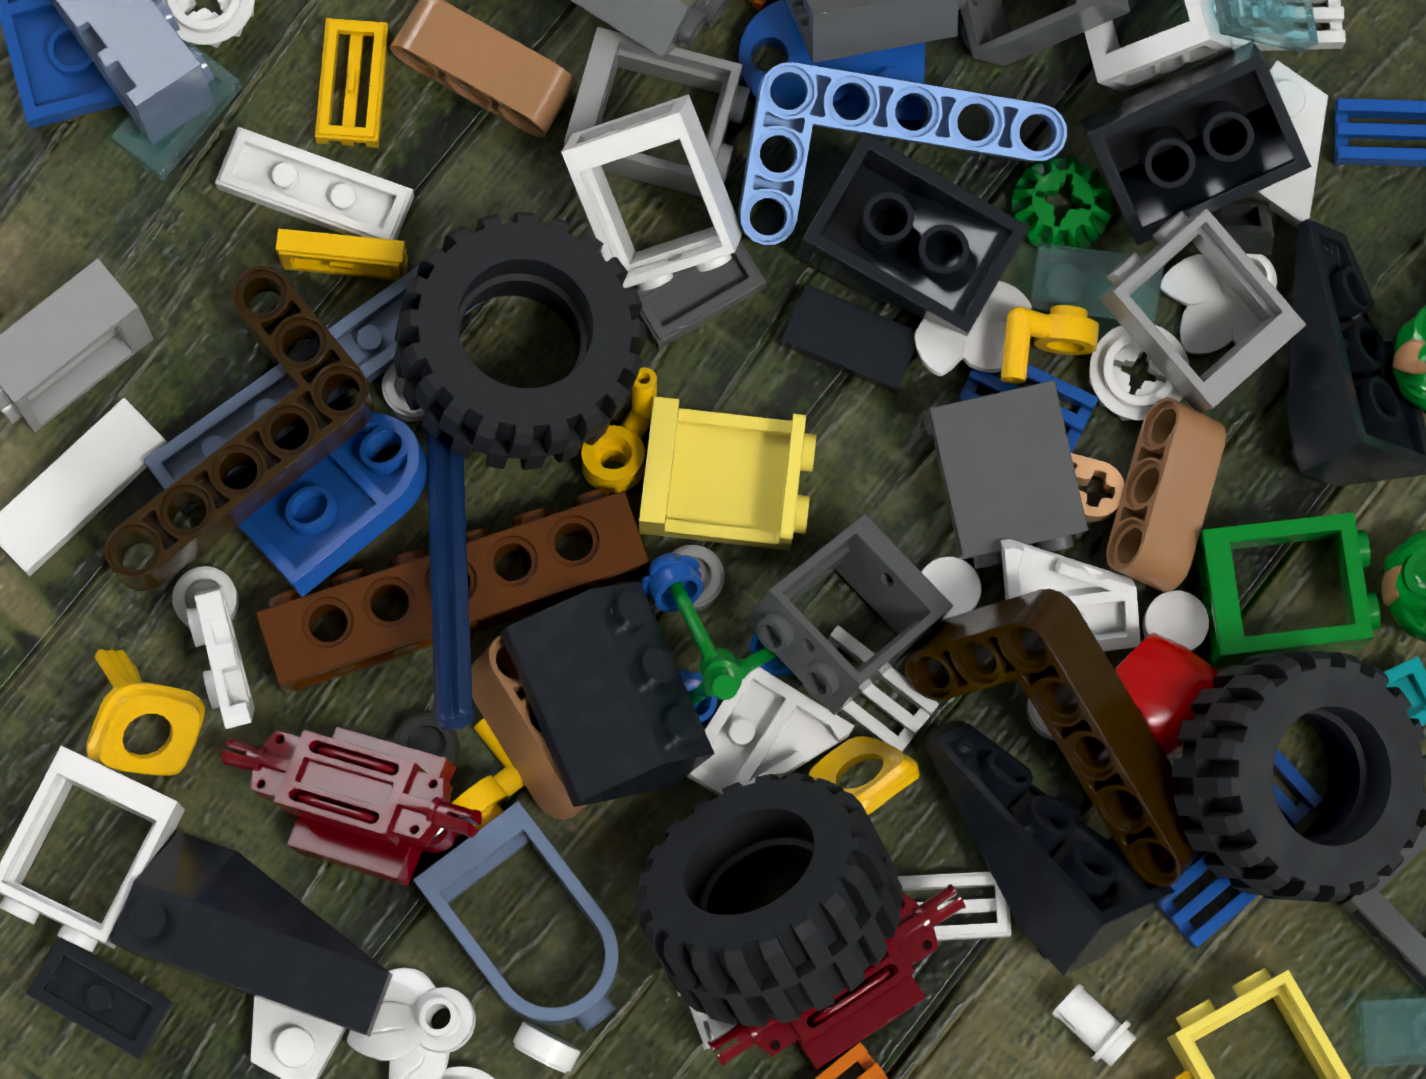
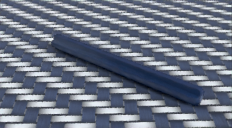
(449, 585)

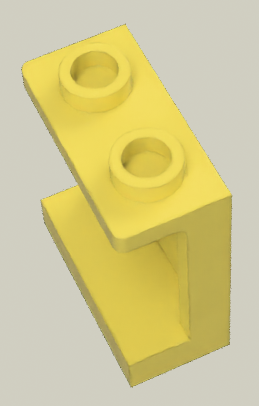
(725, 477)

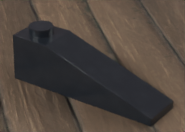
(1342, 394)
(1054, 871)
(238, 928)

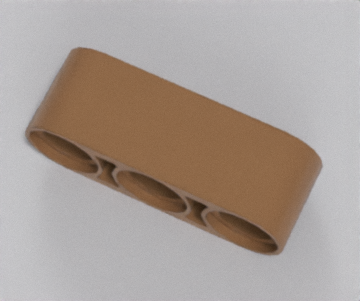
(483, 65)
(1166, 495)
(509, 715)

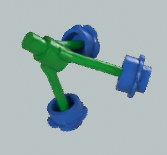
(675, 586)

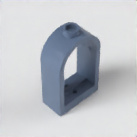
(478, 858)

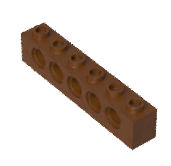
(368, 641)

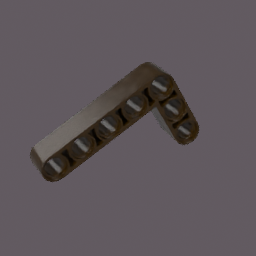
(254, 444)
(1082, 704)

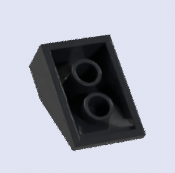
(911, 237)

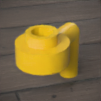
(1060, 332)
(623, 442)
(492, 790)

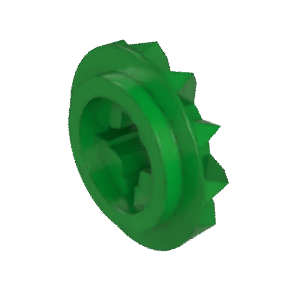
(1079, 227)

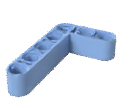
(877, 120)

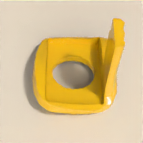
(132, 699)
(896, 773)

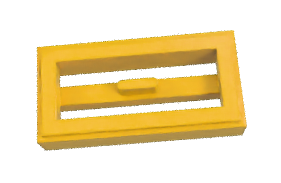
(348, 132)
(341, 254)

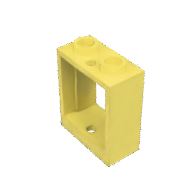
(1251, 993)

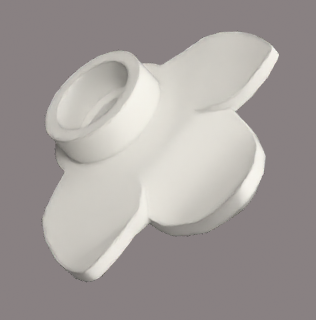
(1213, 308)
(983, 346)
(405, 1028)

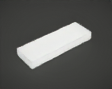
(313, 187)
(77, 486)

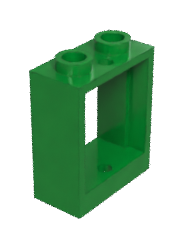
(1221, 599)

